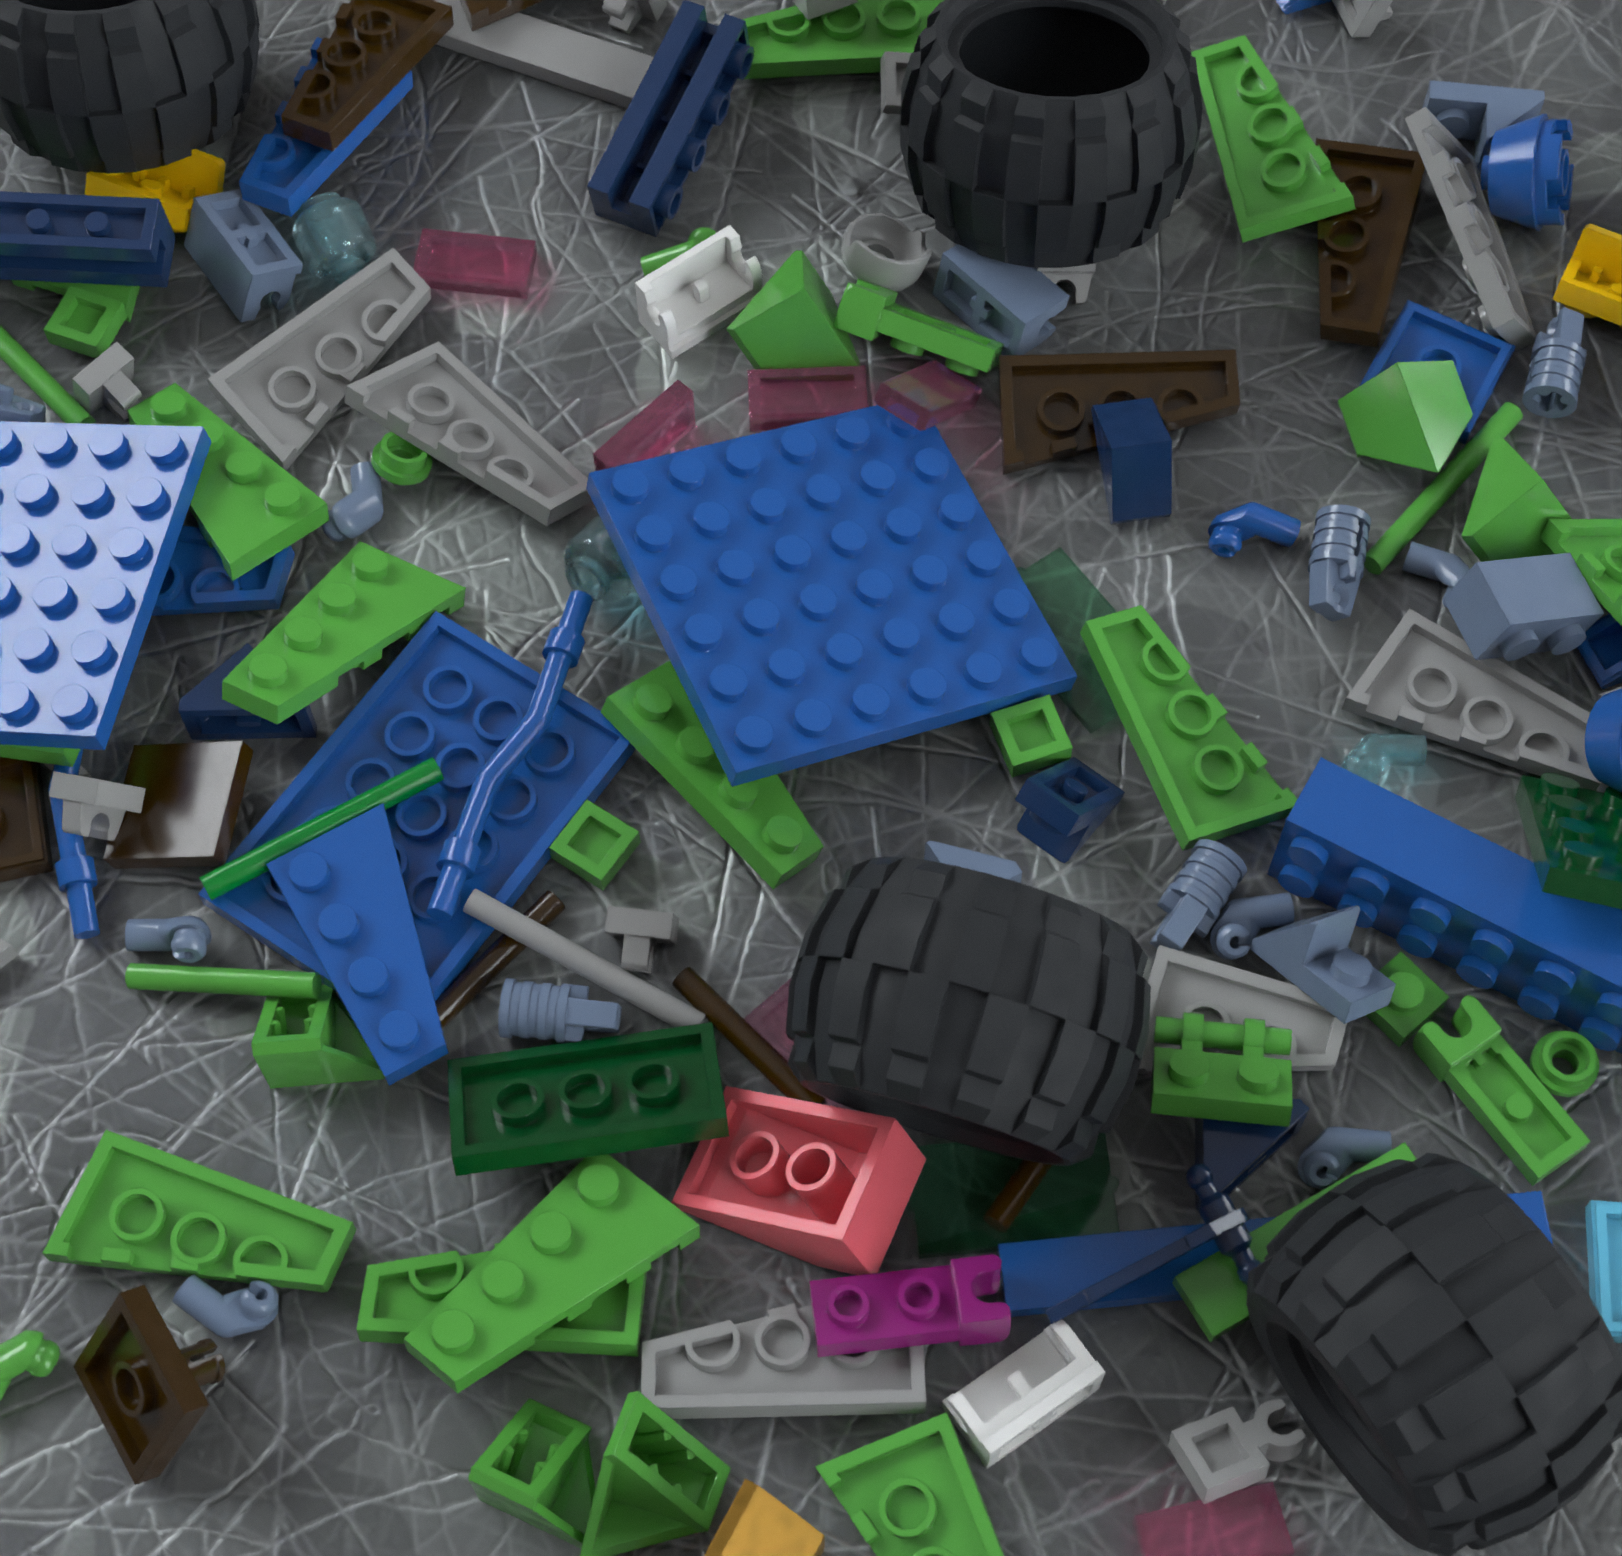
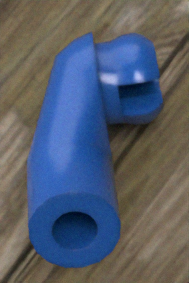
(1247, 521)

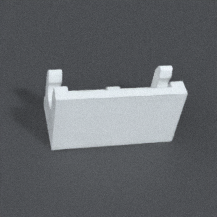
(697, 292)
(1024, 1393)

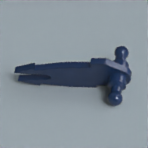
(1222, 1224)

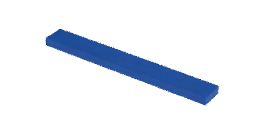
(1051, 1270)

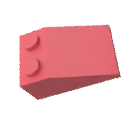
(805, 1179)

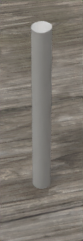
(581, 960)

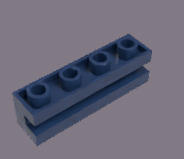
(670, 120)
(85, 239)

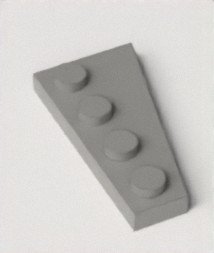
(1474, 228)
(300, 372)
(469, 428)
(1437, 689)
(775, 1372)

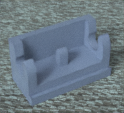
(240, 252)
(999, 298)

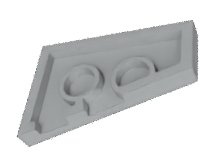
(1229, 995)

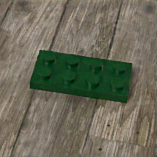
(1573, 837)
(585, 1099)

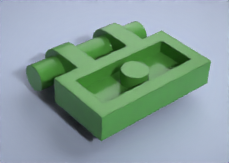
(1221, 1084)

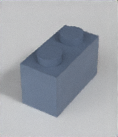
(1523, 606)

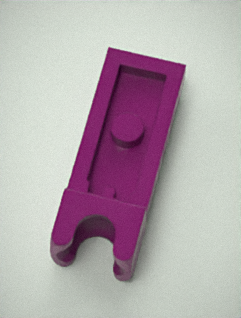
(910, 1308)

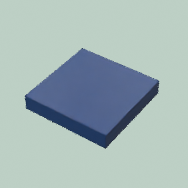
(1431, 336)

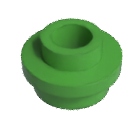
(400, 461)
(1574, 1049)

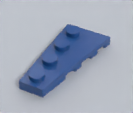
(290, 170)
(201, 585)
(362, 929)

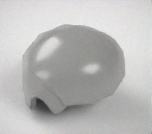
(884, 251)

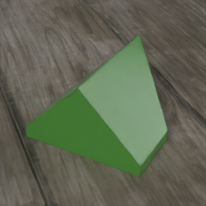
(793, 322)
(1408, 414)
(1509, 508)
(310, 1043)
(540, 1472)
(651, 1483)

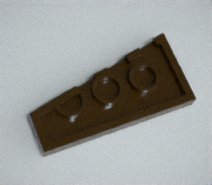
(361, 64)
(1365, 246)
(1051, 396)

